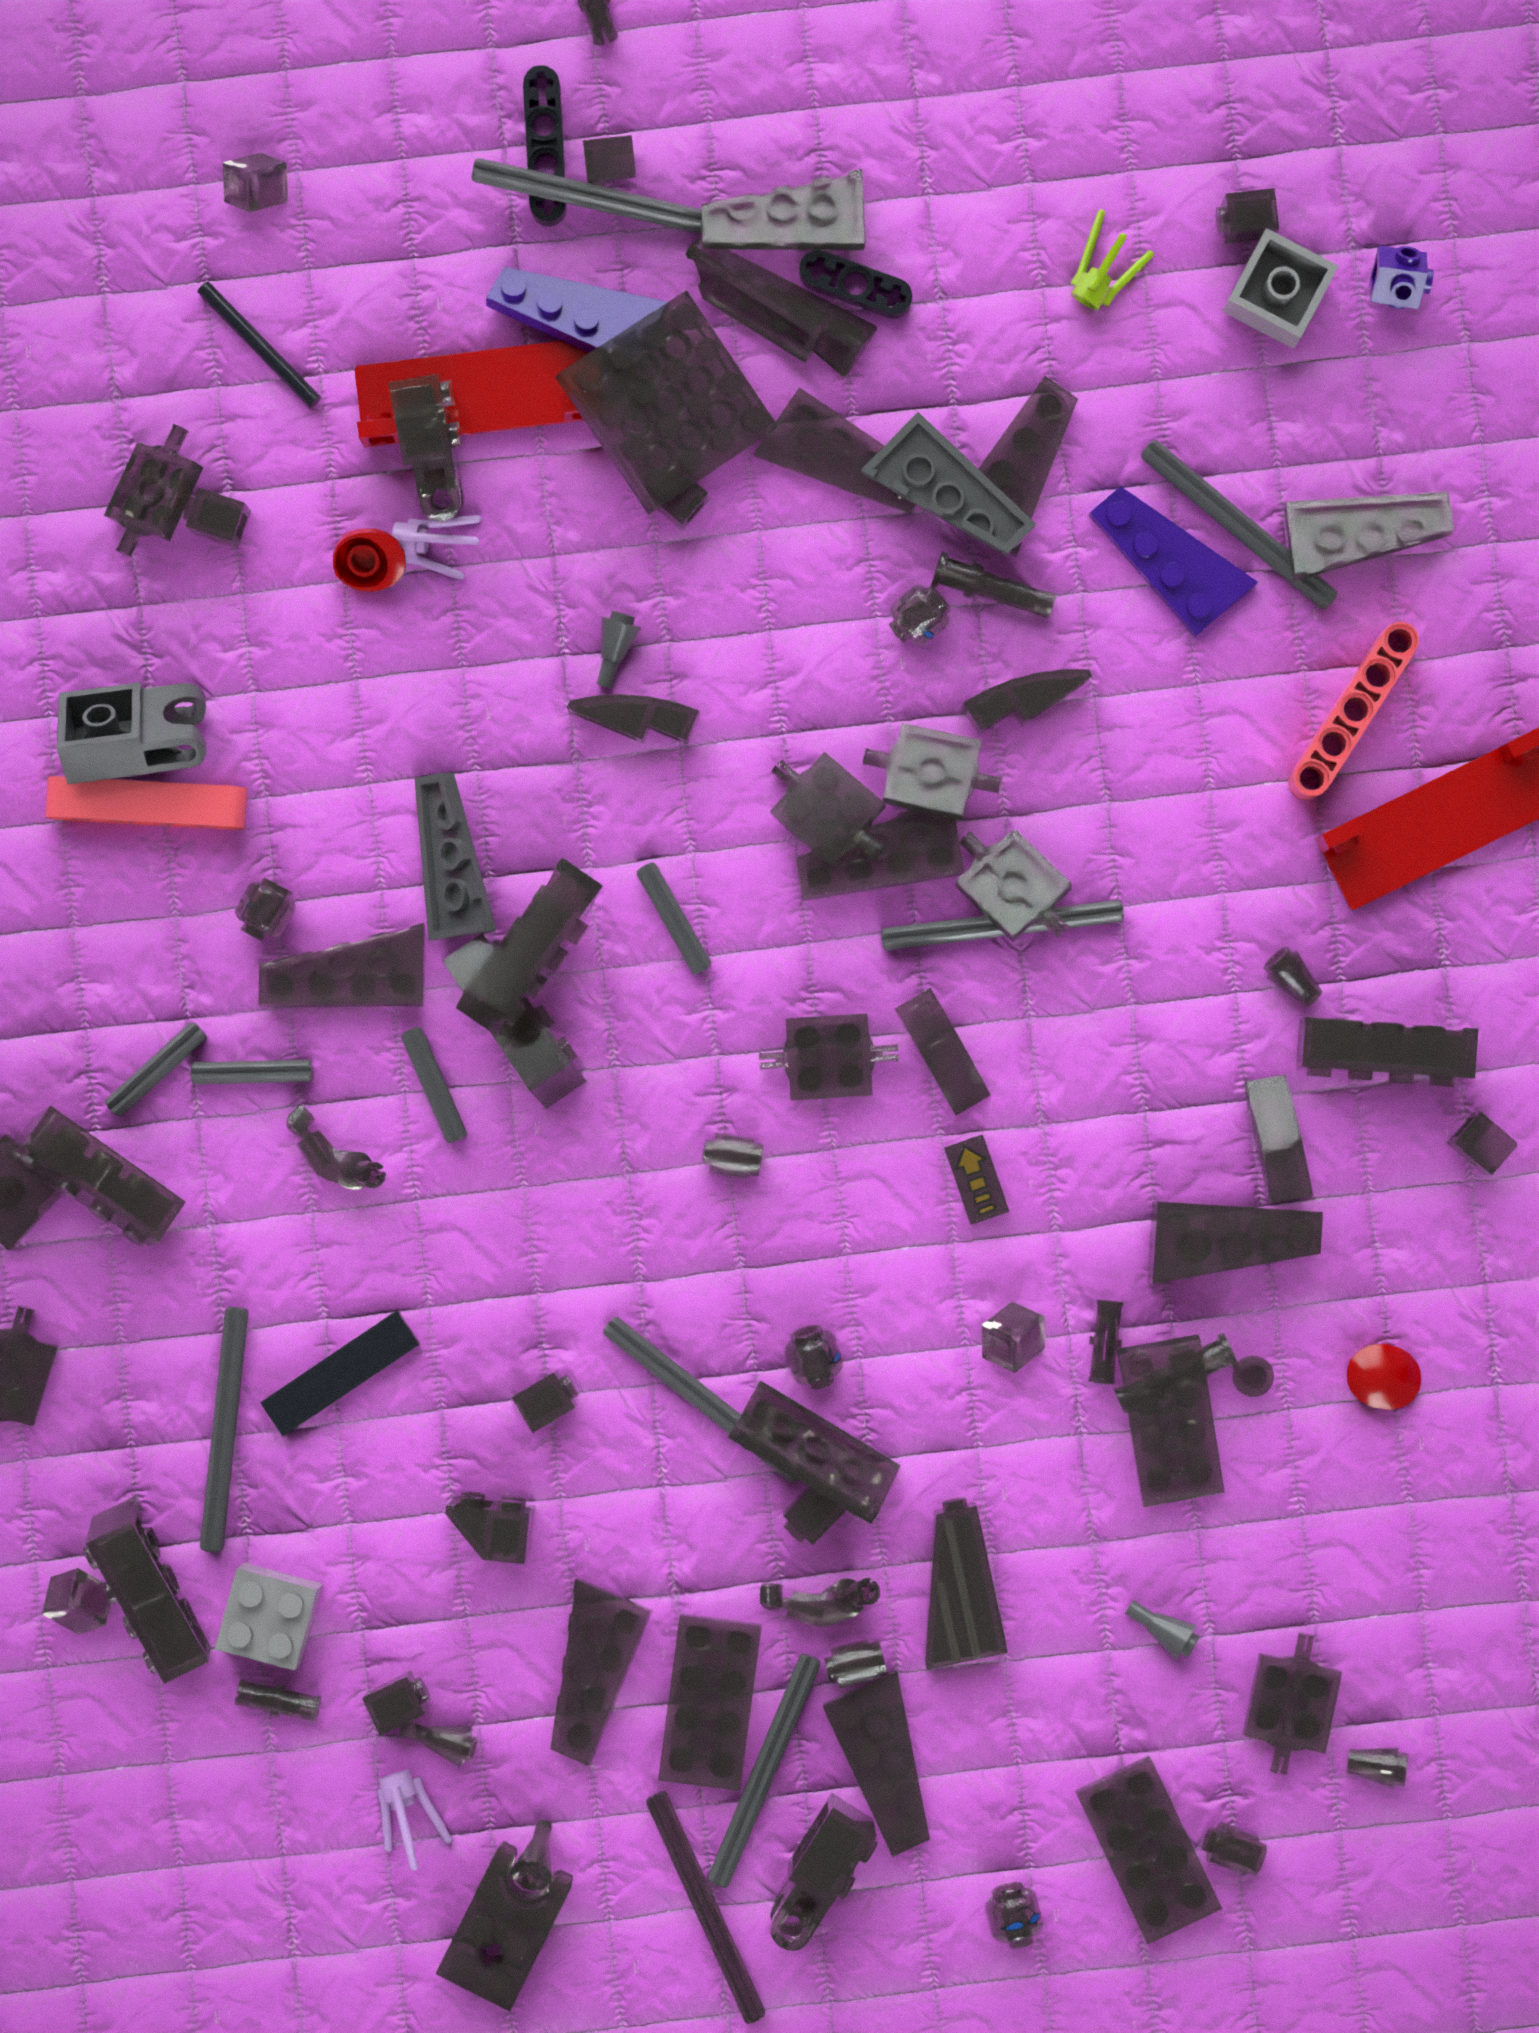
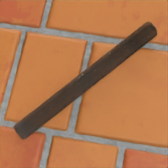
(705, 1907)

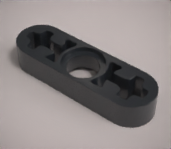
(824, 282)

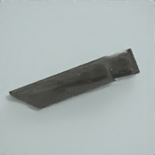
(780, 309)

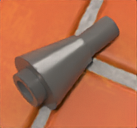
(617, 637)
(1172, 1633)

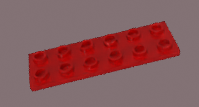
(491, 389)
(1435, 822)

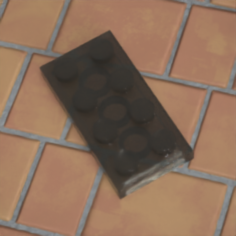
(1170, 1420)
(815, 1452)
(709, 1702)
(1148, 1849)

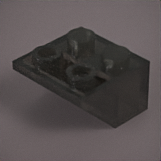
(494, 1528)

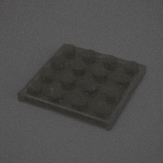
(666, 402)

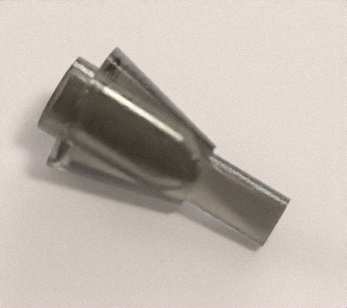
(449, 1742)
(533, 1866)

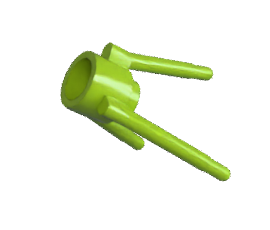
(1093, 287)

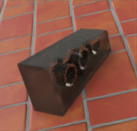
(531, 949)
(530, 1045)
(1387, 1050)
(96, 1177)
(1218, 1238)
(145, 1591)

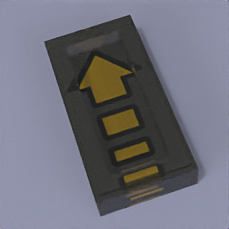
(976, 1179)

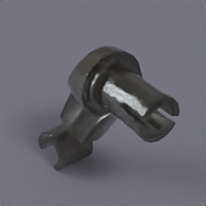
(338, 1166)
(834, 1604)

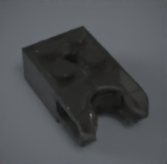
(429, 440)
(821, 1870)
(503, 1916)

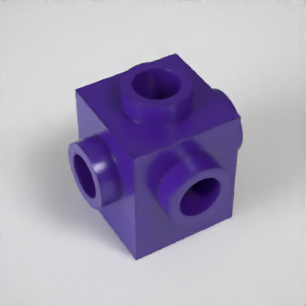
(1400, 277)

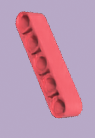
(1360, 692)
(147, 803)

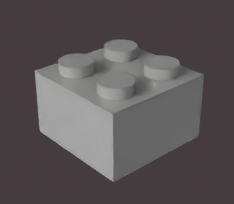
(1280, 288)
(268, 1616)

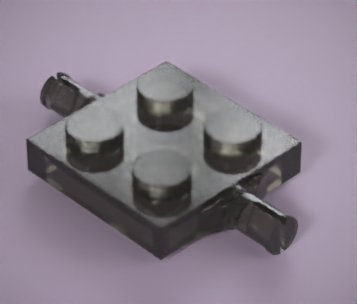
(153, 491)
(932, 771)
(828, 809)
(1013, 885)
(829, 1057)
(23, 1370)
(1292, 1703)

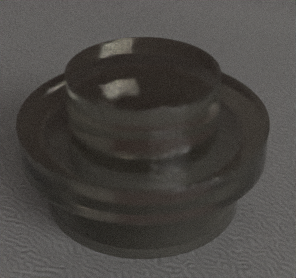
(1253, 1376)

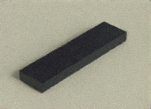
(340, 1373)

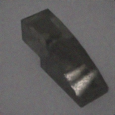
(1023, 697)
(637, 715)
(942, 1051)
(1278, 1139)

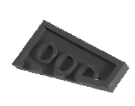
(945, 483)
(451, 872)

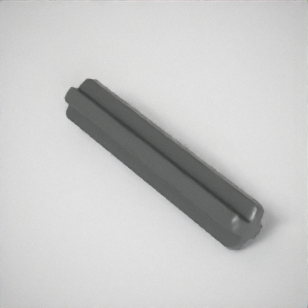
(673, 918)
(155, 1069)
(252, 1072)
(433, 1085)

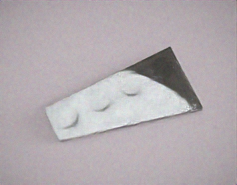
(796, 218)
(1029, 446)
(827, 449)
(1353, 530)
(916, 850)
(355, 974)
(598, 1656)
(879, 1749)

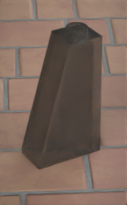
(962, 1600)

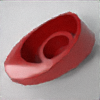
(369, 559)
(1383, 1376)

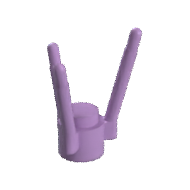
(415, 538)
(398, 1793)

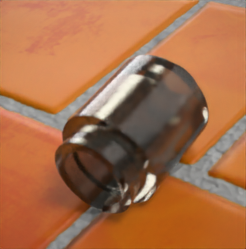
(732, 1155)
(855, 1663)
(1234, 1849)

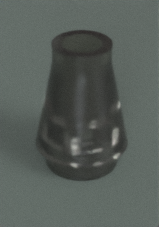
(1291, 974)
(1379, 1765)

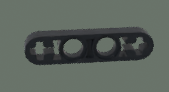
(548, 145)

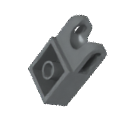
(129, 731)

